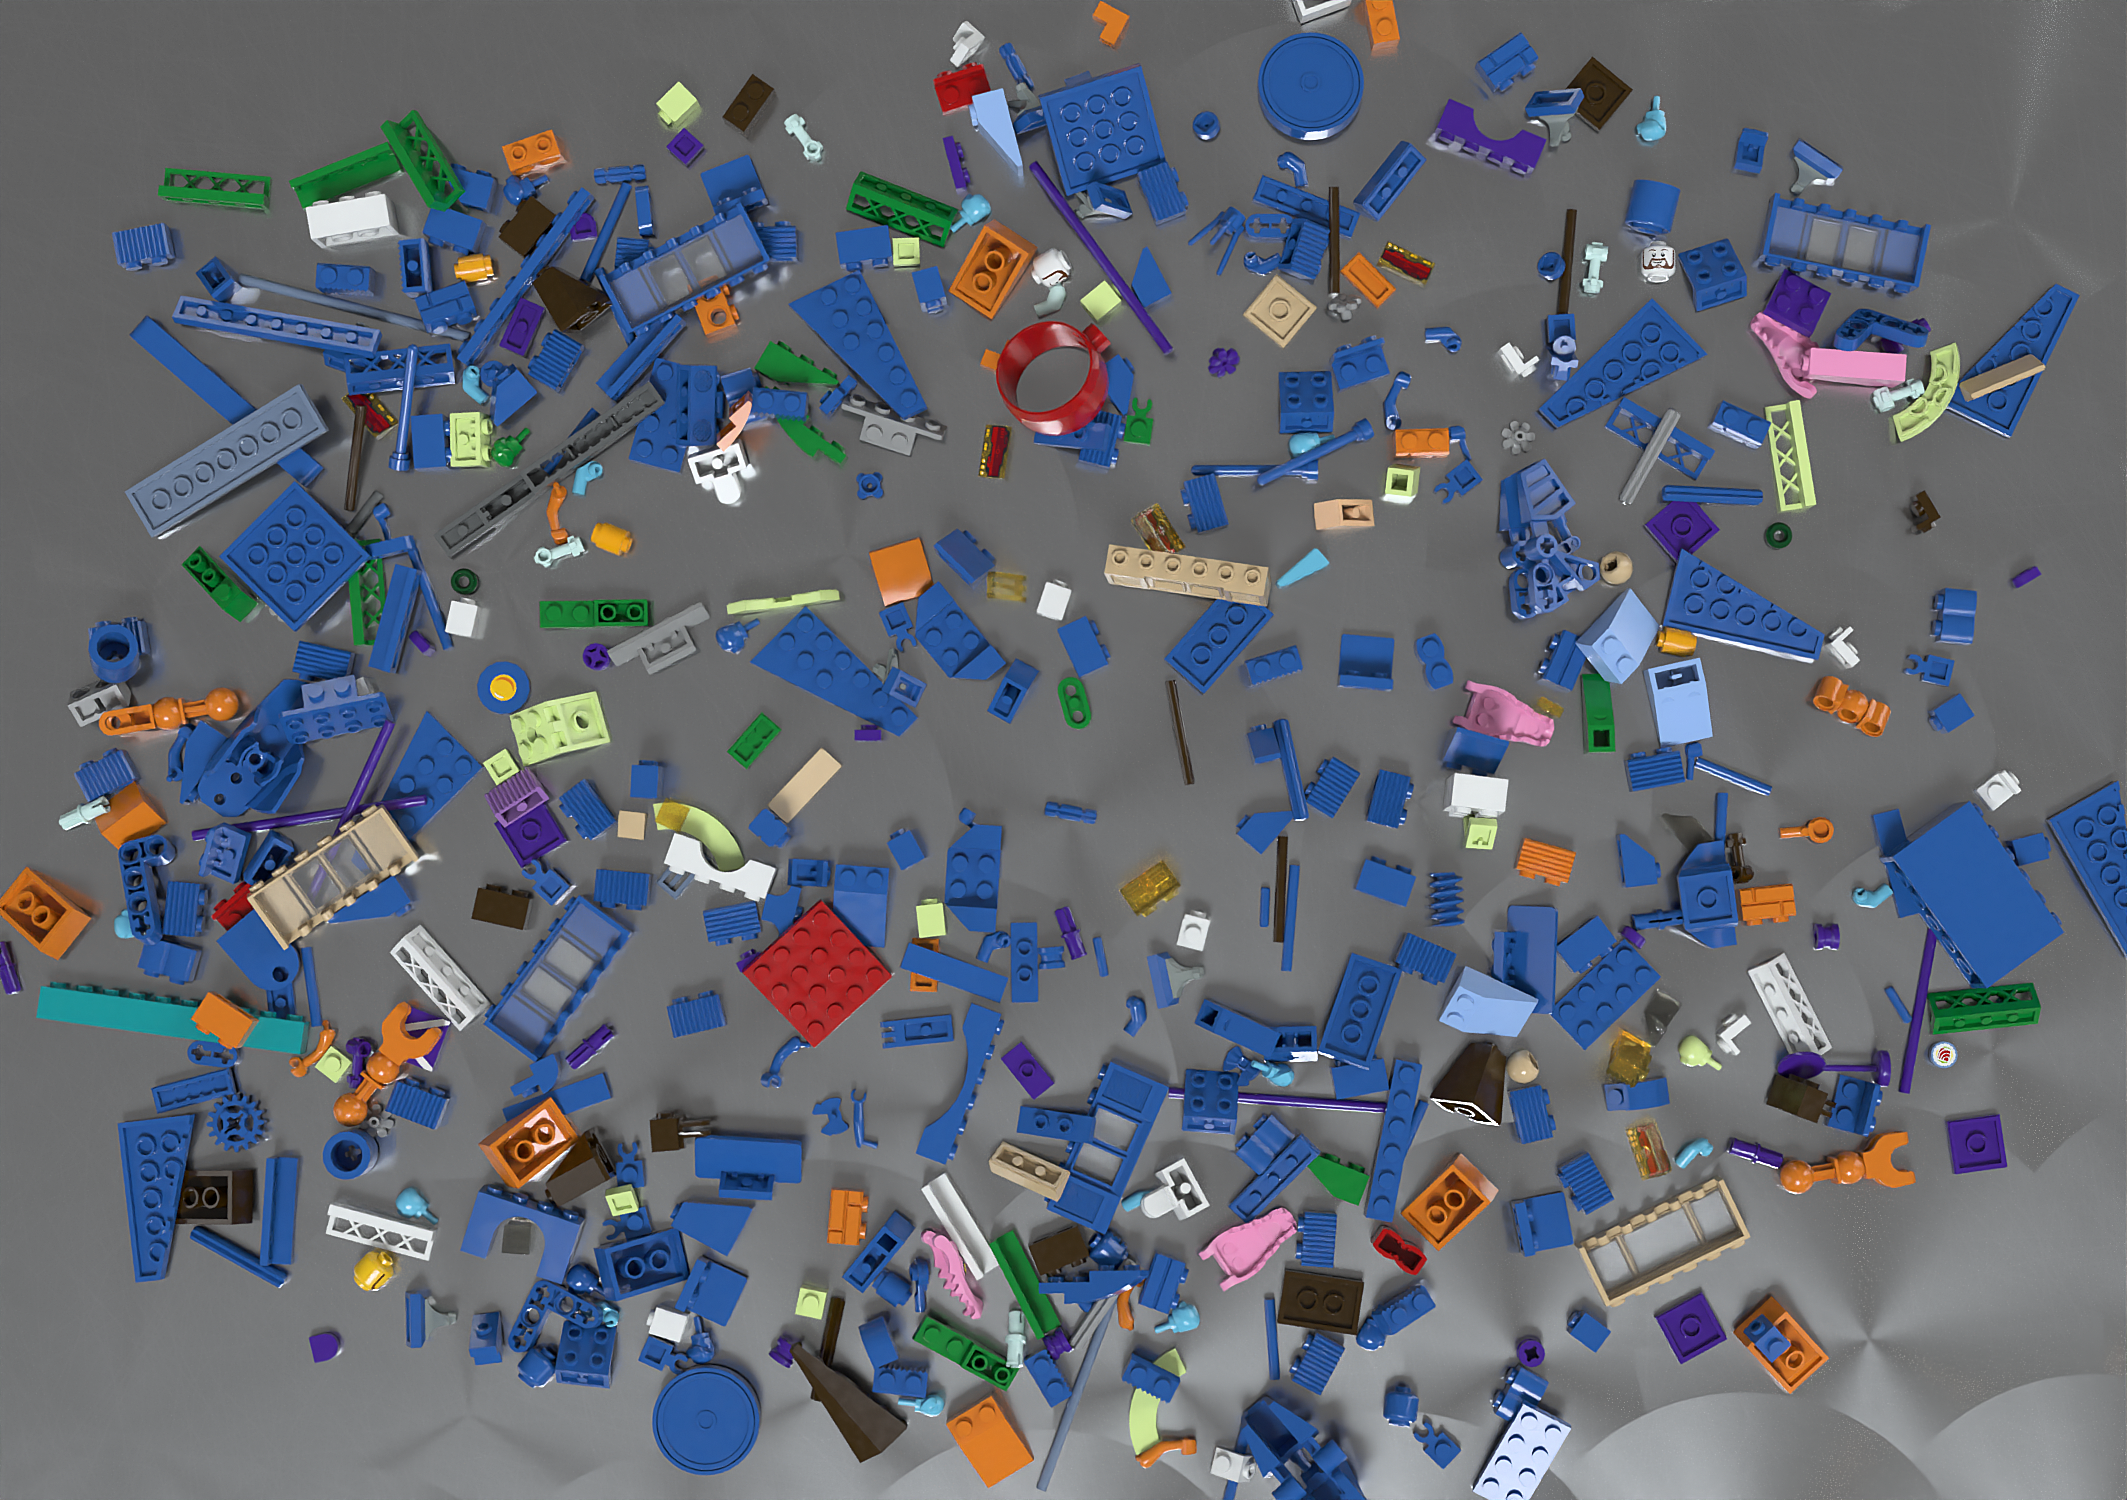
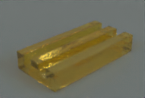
(1017, 588)

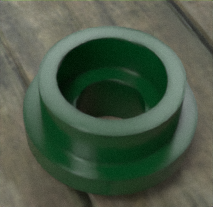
(1784, 529)
(456, 578)

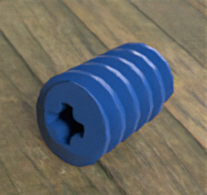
(1447, 899)

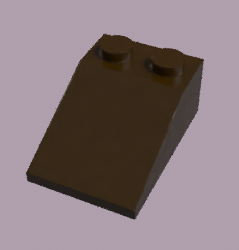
(216, 1197)

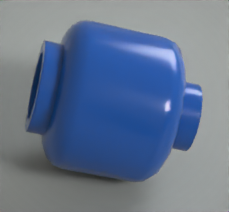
(1107, 1249)
(537, 1367)
(1401, 1407)

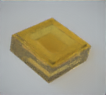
(1549, 707)
(672, 815)

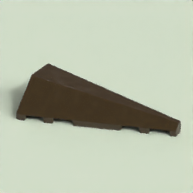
(859, 1419)

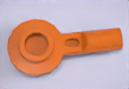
(1818, 830)

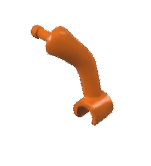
(556, 498)
(326, 1038)
(1124, 1314)
(1148, 1458)

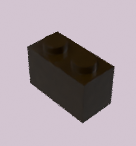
(749, 106)
(526, 227)
(502, 908)
(1059, 1250)

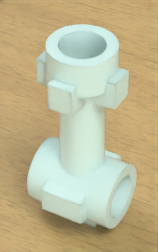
(812, 149)
(1595, 253)
(1885, 399)
(545, 557)

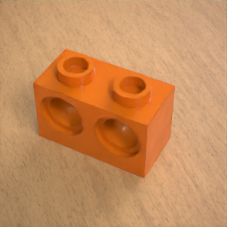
(533, 153)
(707, 309)

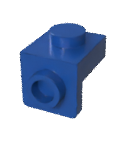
(1750, 150)
(808, 872)
(1767, 1337)

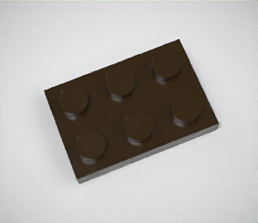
(1320, 1302)

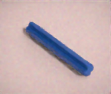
(1712, 494)
(1291, 770)
(237, 1256)

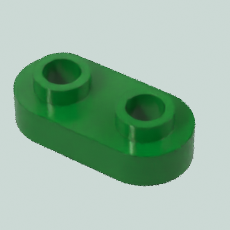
(1074, 703)

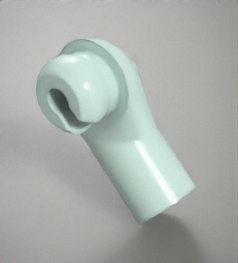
(1053, 302)

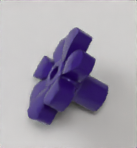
(1223, 361)

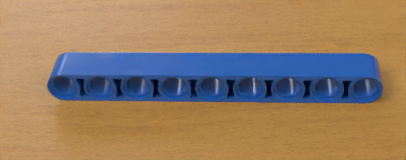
(213, 390)

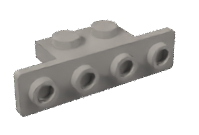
(887, 428)
(663, 642)

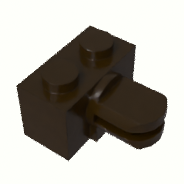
(1799, 1098)
(669, 1131)

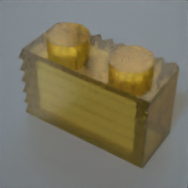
(1150, 888)
(1629, 1059)

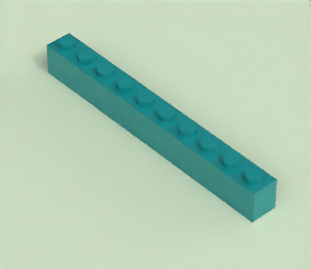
(161, 1016)

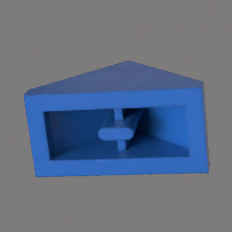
(218, 280)

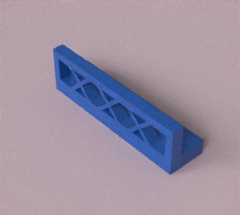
(639, 357)
(393, 378)
(1677, 437)
(395, 618)
(279, 1210)

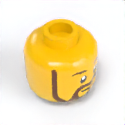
(373, 1270)

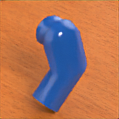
(1296, 165)
(1260, 265)
(1445, 336)
(992, 942)
(1138, 1015)

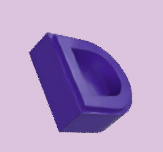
(584, 229)
(2025, 576)
(422, 643)
(1632, 936)
(324, 1346)

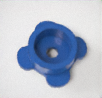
(864, 480)

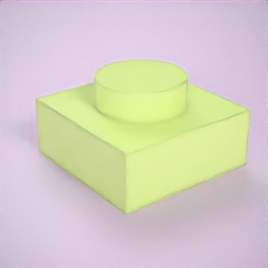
(906, 252)
(501, 767)
(334, 1064)
(622, 1200)

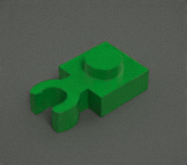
(1138, 427)

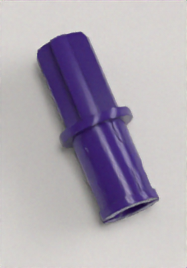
(1070, 932)
(7, 972)
(589, 1046)
(1756, 1153)

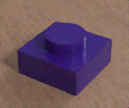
(685, 146)
(868, 733)
(746, 959)

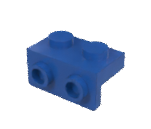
(224, 852)

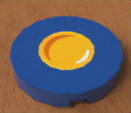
(503, 687)

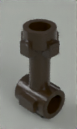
(1740, 872)

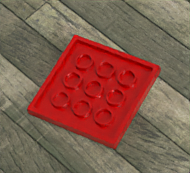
(817, 973)

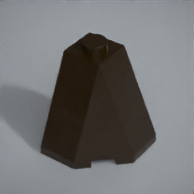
(570, 299)
(1475, 1084)
(580, 1170)

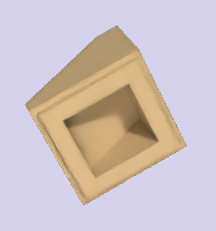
(631, 824)

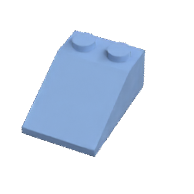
(995, 125)
(1619, 638)
(1486, 1006)

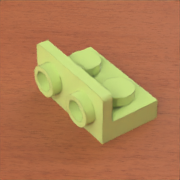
(470, 439)

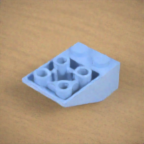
(1679, 702)

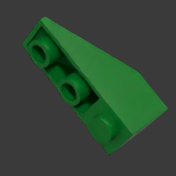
(788, 369)
(219, 584)
(1597, 715)
(1340, 1180)

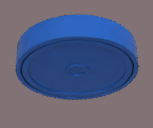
(1310, 86)
(706, 1420)

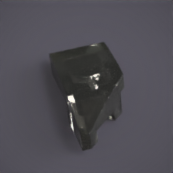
(1687, 830)
(1660, 1014)
(517, 1236)

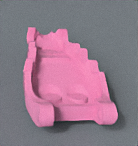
(1786, 349)
(1504, 717)
(1247, 1247)
(954, 1271)

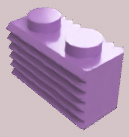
(516, 797)

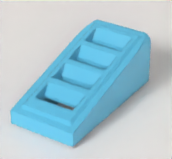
(1309, 564)

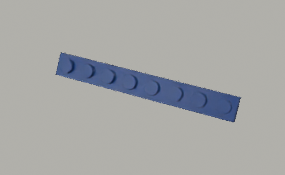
(518, 285)
(277, 326)

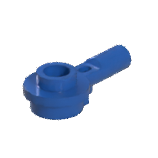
(920, 1274)

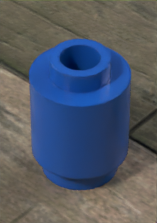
(892, 1288)

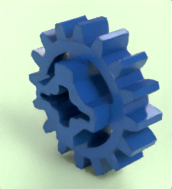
(227, 1115)

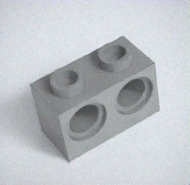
(97, 698)

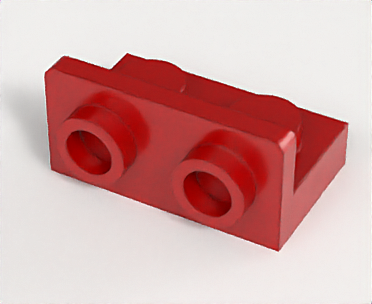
(957, 88)
(236, 908)

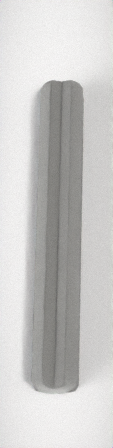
(1650, 455)
(1094, 1316)

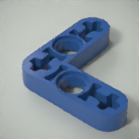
(1867, 322)
(551, 1303)

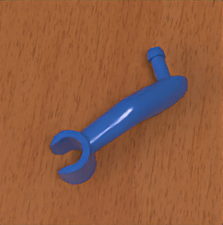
(1392, 416)
(175, 768)
(787, 1049)
(858, 1122)

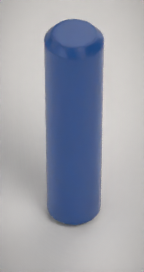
(1264, 907)
(1100, 956)
(1898, 1004)

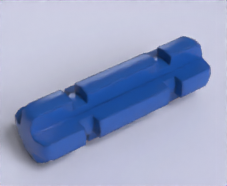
(1015, 65)
(620, 173)
(1070, 812)

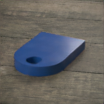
(259, 953)

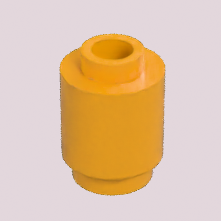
(474, 267)
(611, 538)
(1676, 642)

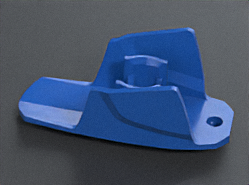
(260, 755)

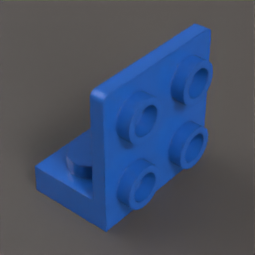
(734, 184)
(1714, 274)
(1359, 363)
(1306, 402)
(1366, 662)
(1210, 1101)
(1854, 1105)
(1542, 1223)
(711, 1291)
(585, 1355)

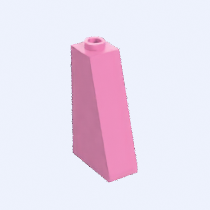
(1854, 367)

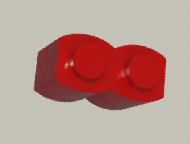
(1393, 1247)

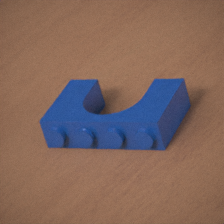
(559, 1228)

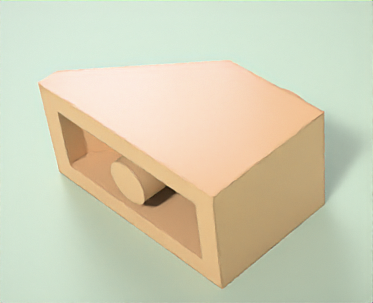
(1343, 514)

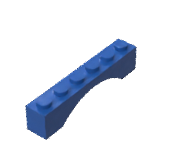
(940, 1135)
(1393, 1140)

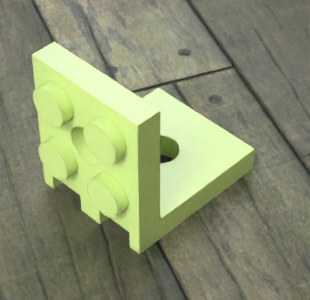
(558, 728)

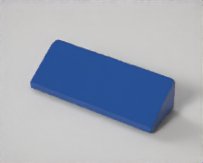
(1390, 180)

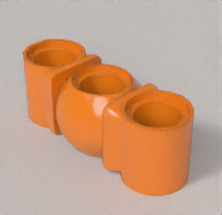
(1852, 706)

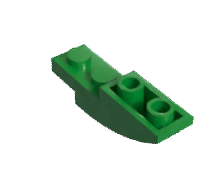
(811, 439)
(593, 614)
(965, 1352)

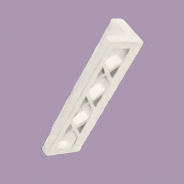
(441, 974)
(1786, 1011)
(380, 1222)
(960, 1225)

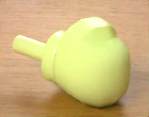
(1695, 1052)

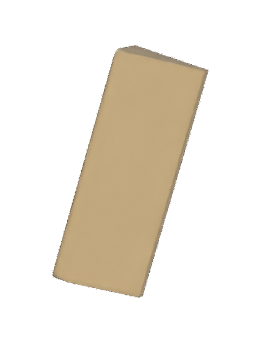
(2000, 377)
(804, 785)
(1029, 1171)

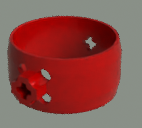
(1033, 342)

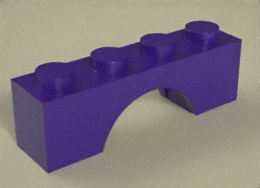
(1459, 126)

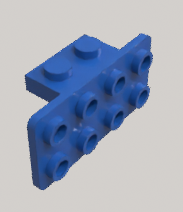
(334, 709)
(1528, 954)
(747, 1164)

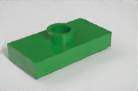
(754, 740)

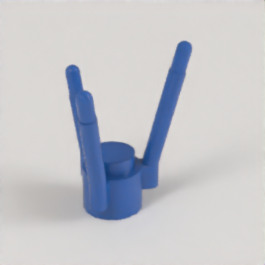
(1230, 222)

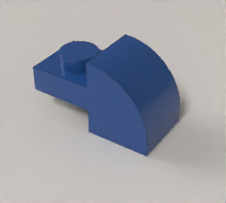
(545, 1074)

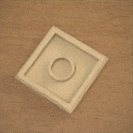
(1279, 311)

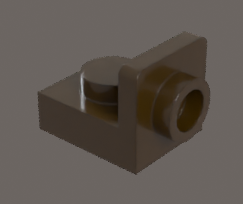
(1924, 508)

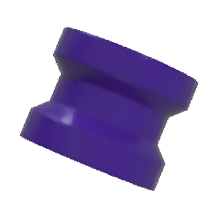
(592, 655)
(1826, 936)
(1057, 1343)
(1526, 1349)
(781, 1352)

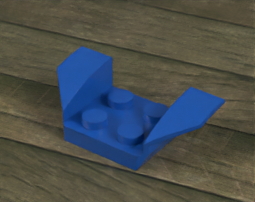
(953, 638)
(974, 877)
(1708, 895)

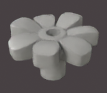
(1344, 304)
(1515, 442)
(382, 1121)

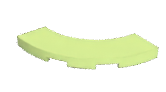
(1941, 388)
(770, 604)
(713, 835)
(1144, 1406)

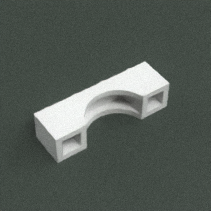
(688, 856)

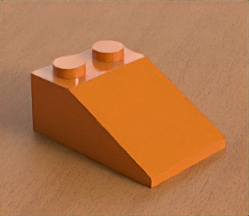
(992, 268)
(42, 914)
(528, 1143)
(1450, 1202)
(1798, 1360)
(989, 1440)

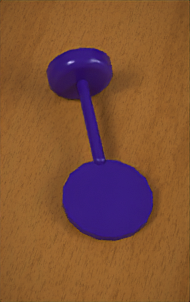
(1812, 1064)

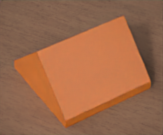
(130, 816)

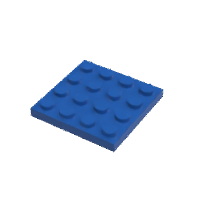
(1102, 128)
(295, 556)

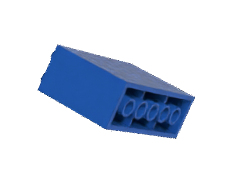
(1973, 894)

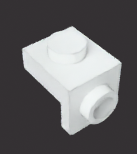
(1732, 1026)
(1233, 1465)

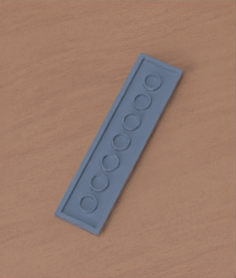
(226, 460)

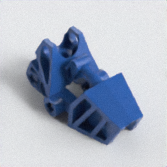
(1531, 501)
(1280, 1435)

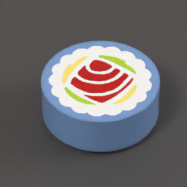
(1943, 1054)

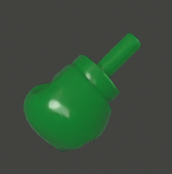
(508, 448)

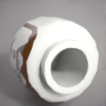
(1658, 262)
(1051, 267)

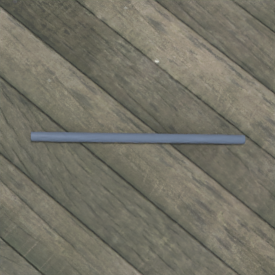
(346, 305)
(1074, 1400)

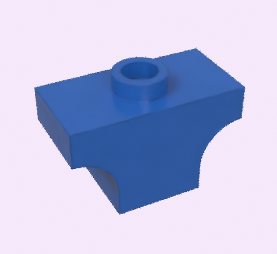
(783, 909)
(486, 1339)

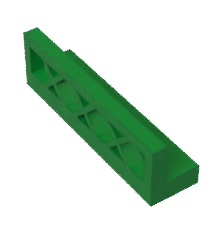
(415, 164)
(346, 175)
(212, 196)
(923, 208)
(358, 600)
(1986, 1013)
(1024, 1283)

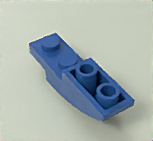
(1096, 1287)

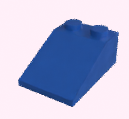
(964, 557)
(1473, 751)
(862, 901)
(641, 1264)

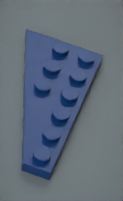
(855, 330)
(2032, 334)
(1635, 356)
(1720, 607)
(821, 664)
(431, 766)
(2096, 845)
(153, 1175)

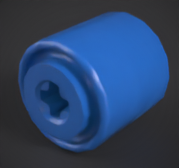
(1652, 207)
(110, 641)
(336, 1154)

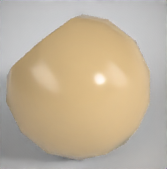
(1616, 567)
(1522, 1067)

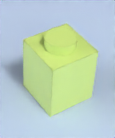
(677, 105)
(1101, 301)
(1402, 480)
(931, 918)
(811, 1301)

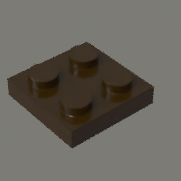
(1601, 92)

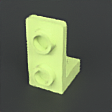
(1479, 832)

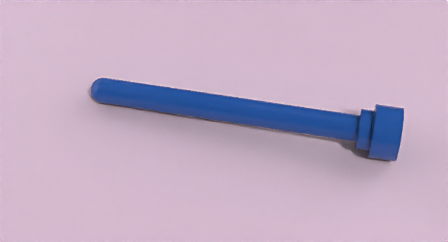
(1361, 431)
(399, 459)
(1307, 471)

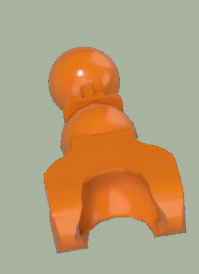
(170, 713)
(385, 1065)
(1851, 1166)

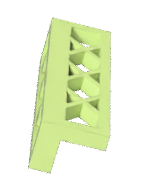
(1800, 456)

